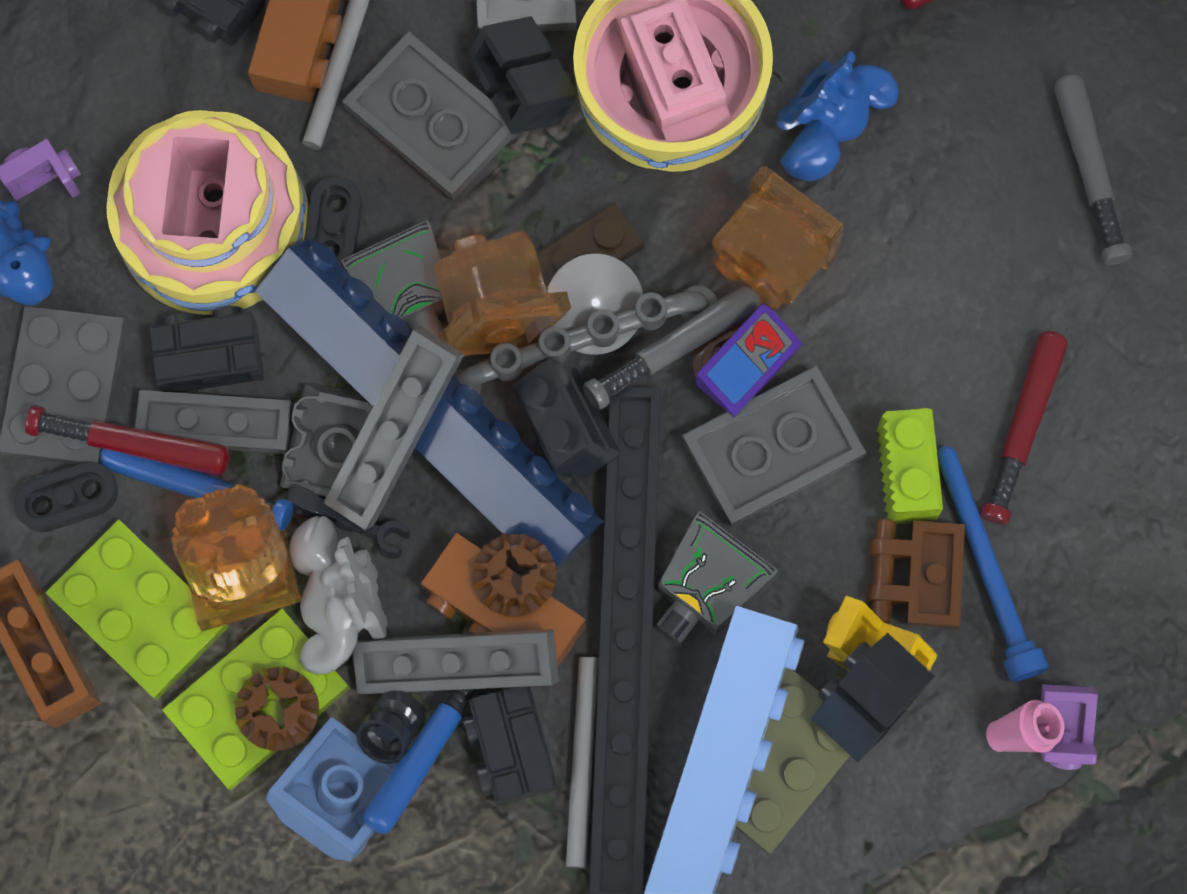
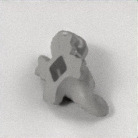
(338, 595)

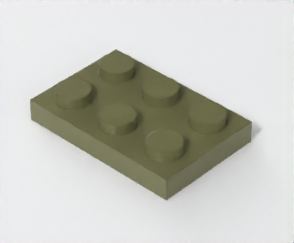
(797, 768)

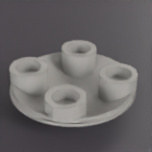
(593, 285)

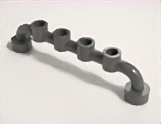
(602, 330)

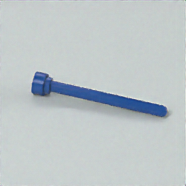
(1022, 656)

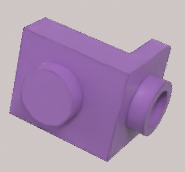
(35, 166)
(1078, 712)

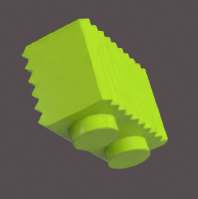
(910, 466)

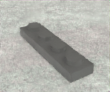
(393, 427)
(456, 661)

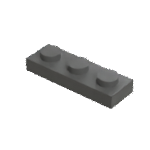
(224, 420)

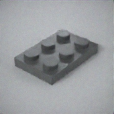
(429, 115)
(69, 369)
(774, 446)

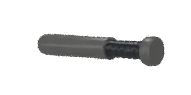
(1086, 146)
(690, 335)

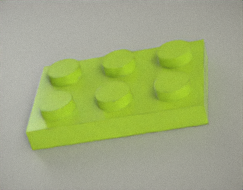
(134, 609)
(207, 707)

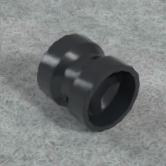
(390, 727)

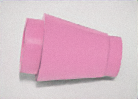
(1027, 729)

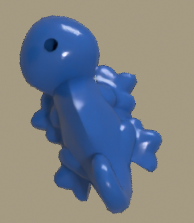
(834, 110)
(23, 259)

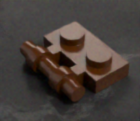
(933, 574)

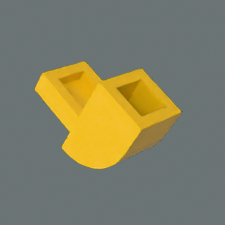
(858, 623)

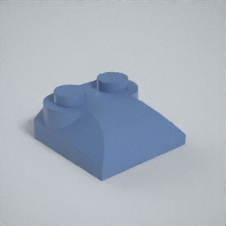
(329, 791)

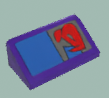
(748, 360)

